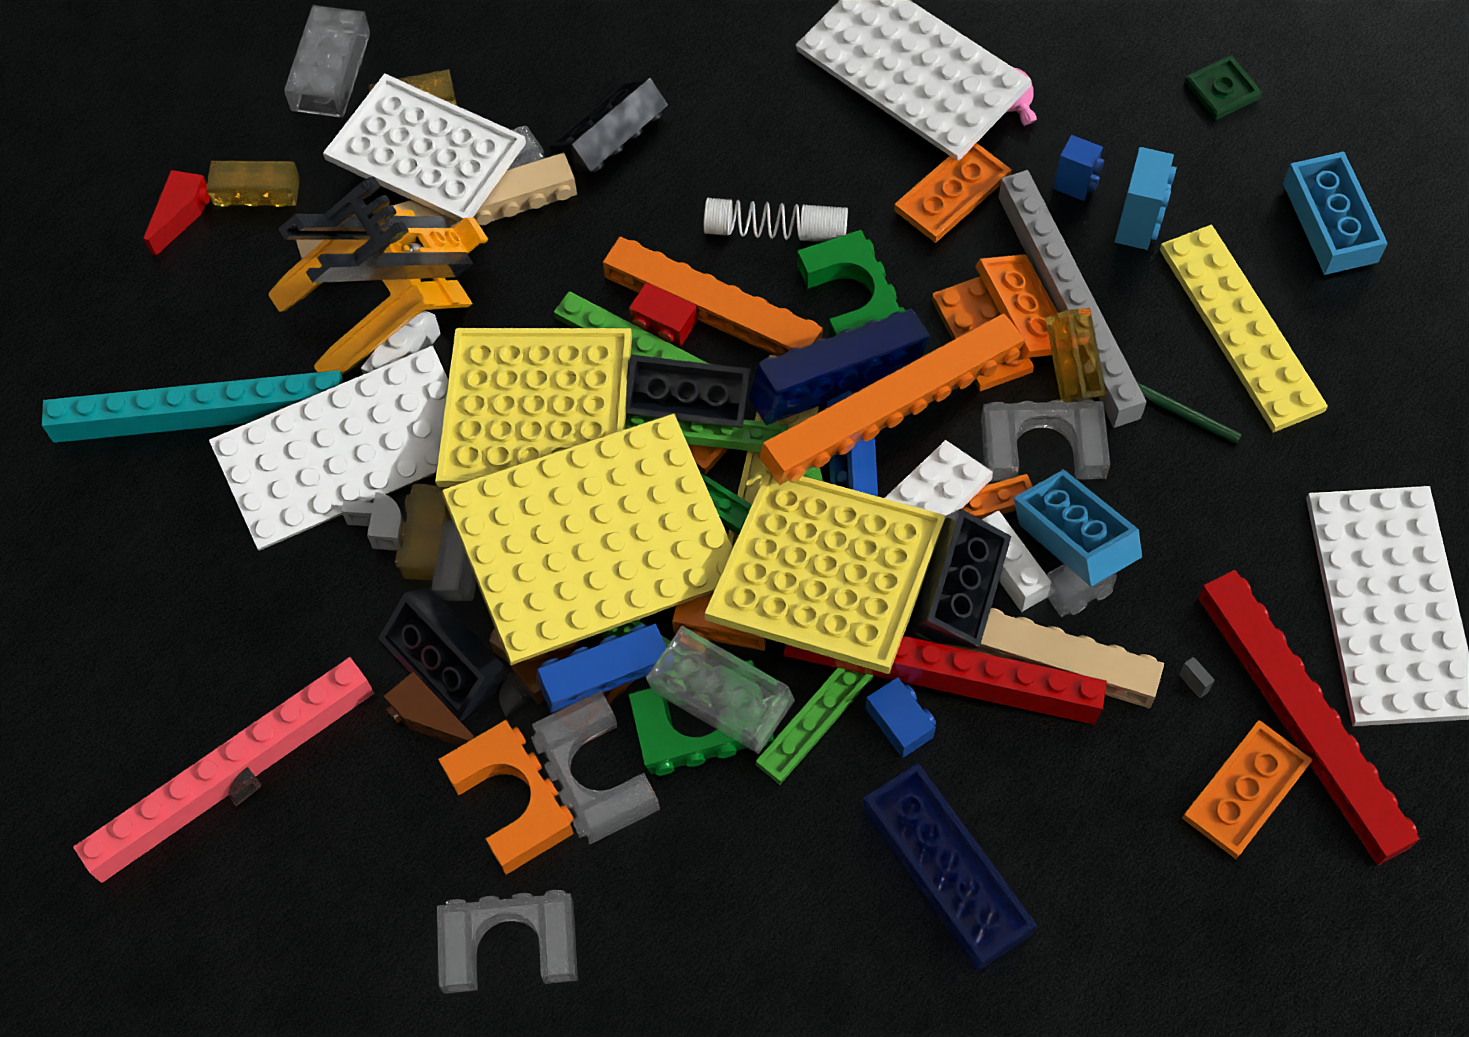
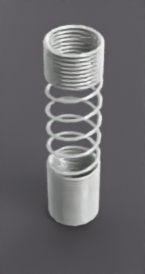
(816, 221)

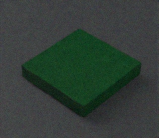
(1223, 87)

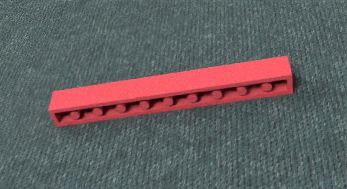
(211, 777)

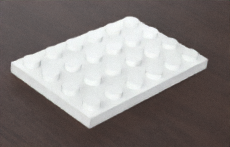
(425, 148)

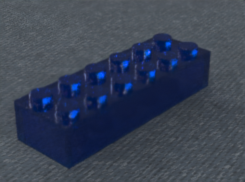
(836, 365)
(949, 867)

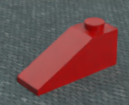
(176, 209)

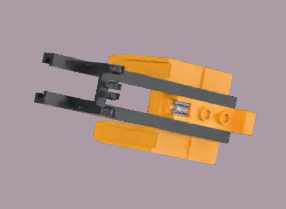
(375, 245)

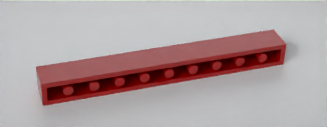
(984, 678)
(1308, 718)

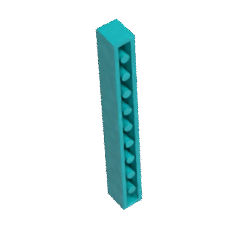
(179, 406)

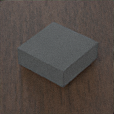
(1196, 677)

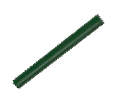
(1189, 414)

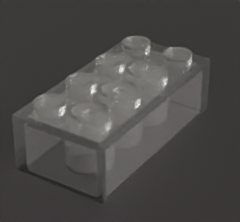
(327, 61)
(720, 689)

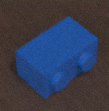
(1079, 168)
(901, 717)

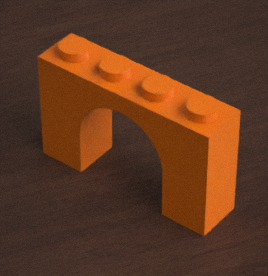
(499, 753)

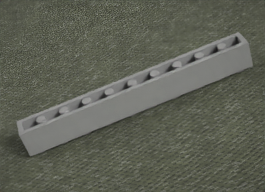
(1069, 290)

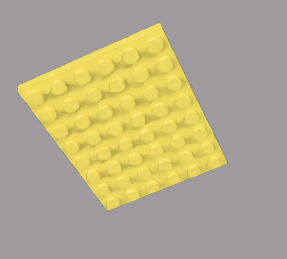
(590, 537)

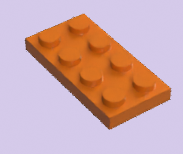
(951, 192)
(1022, 298)
(968, 307)
(1247, 789)

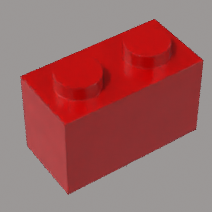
(663, 314)

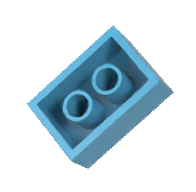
(1146, 198)

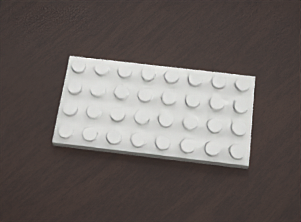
(915, 70)
(336, 448)
(1391, 605)

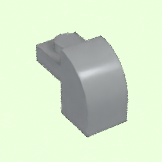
(381, 517)

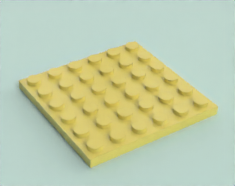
(529, 396)
(827, 570)

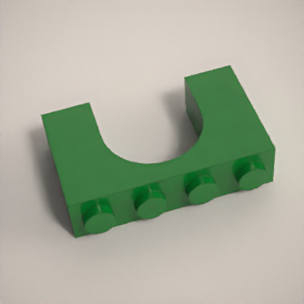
(854, 259)
(664, 746)

